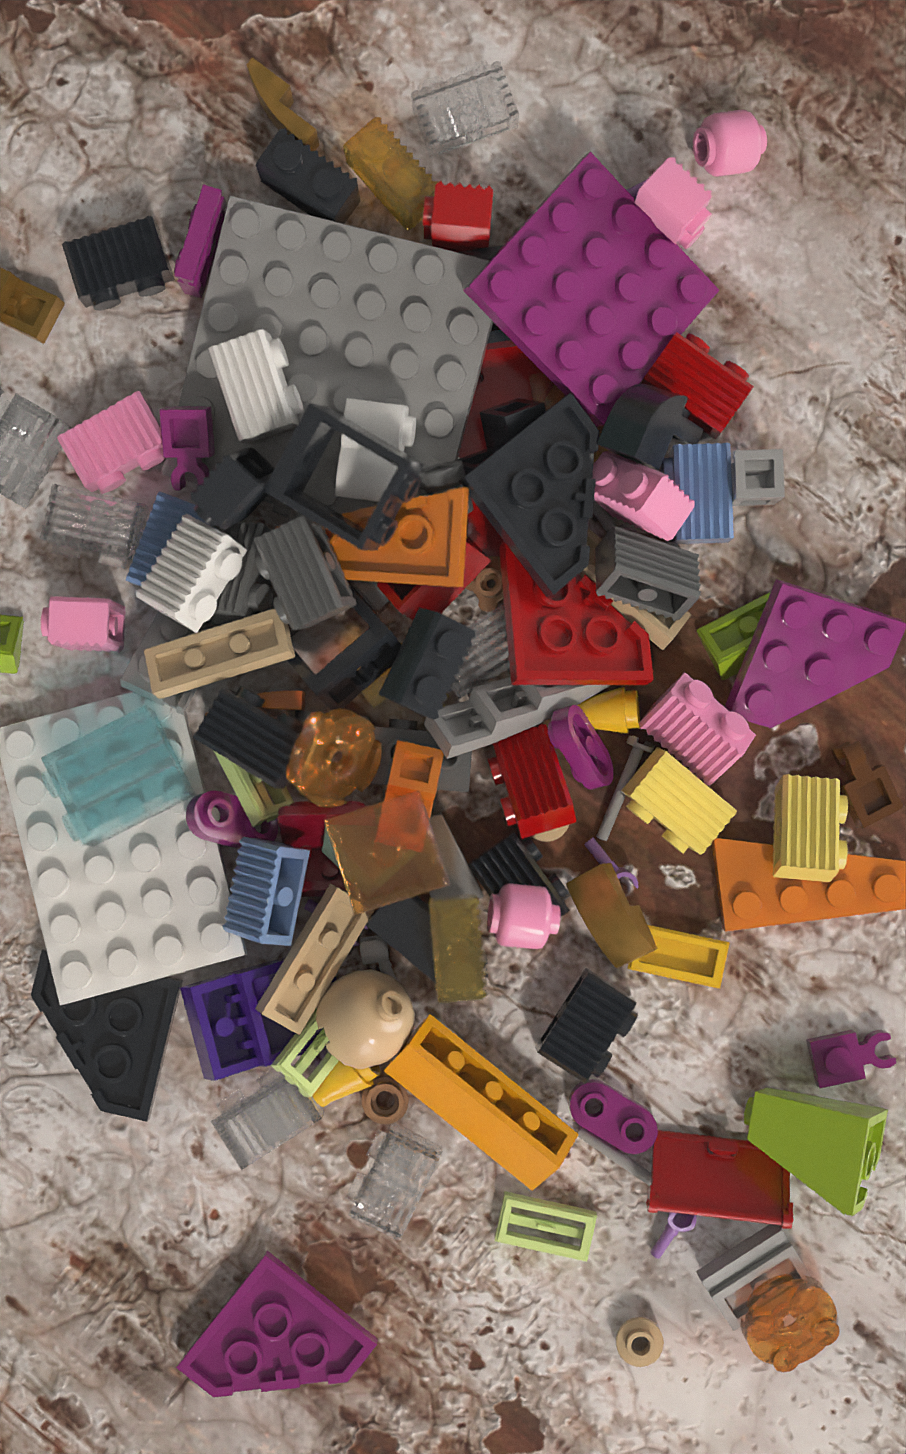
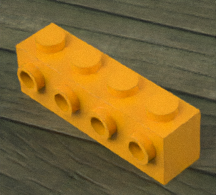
(482, 1103)

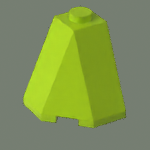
(819, 1141)

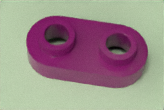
(581, 747)
(232, 823)
(614, 1116)

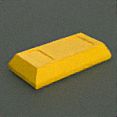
(684, 957)

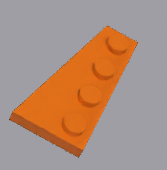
(422, 551)
(757, 899)

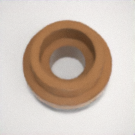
(381, 1114)

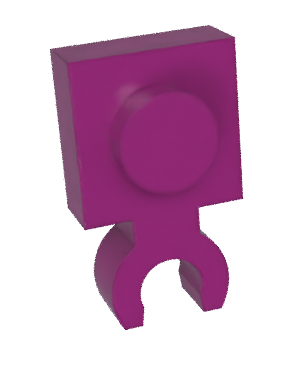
(189, 438)
(841, 1058)

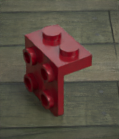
(304, 827)

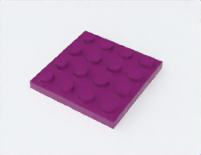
(591, 289)

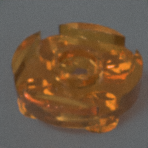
(318, 742)
(802, 1339)

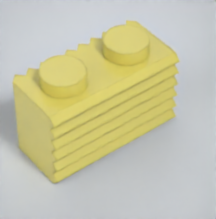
(678, 802)
(808, 828)

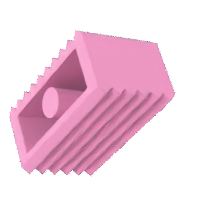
(675, 203)
(114, 443)
(640, 495)
(84, 624)
(697, 728)

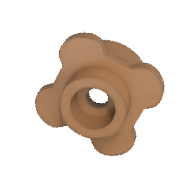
(488, 597)

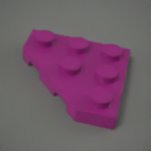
(809, 652)
(276, 1337)

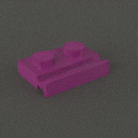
(200, 246)

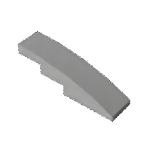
(499, 712)

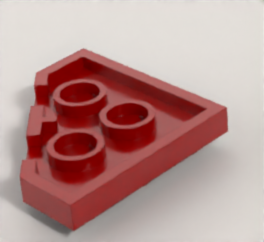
(569, 634)

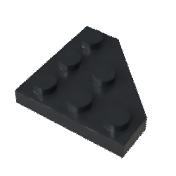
(542, 493)
(114, 1038)

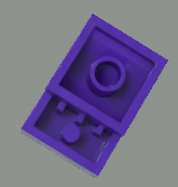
(228, 1028)

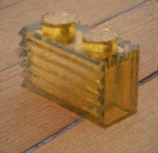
(390, 171)
(458, 948)

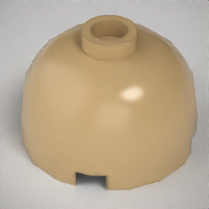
(365, 1018)

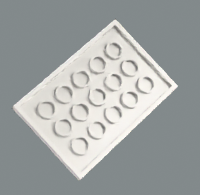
(133, 903)

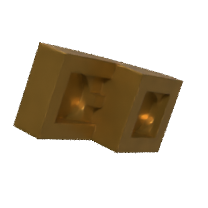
(276, 101)
(27, 307)
(609, 917)

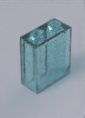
(116, 777)

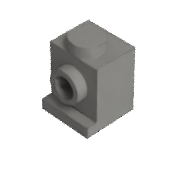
(757, 477)

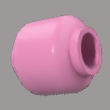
(729, 143)
(522, 916)

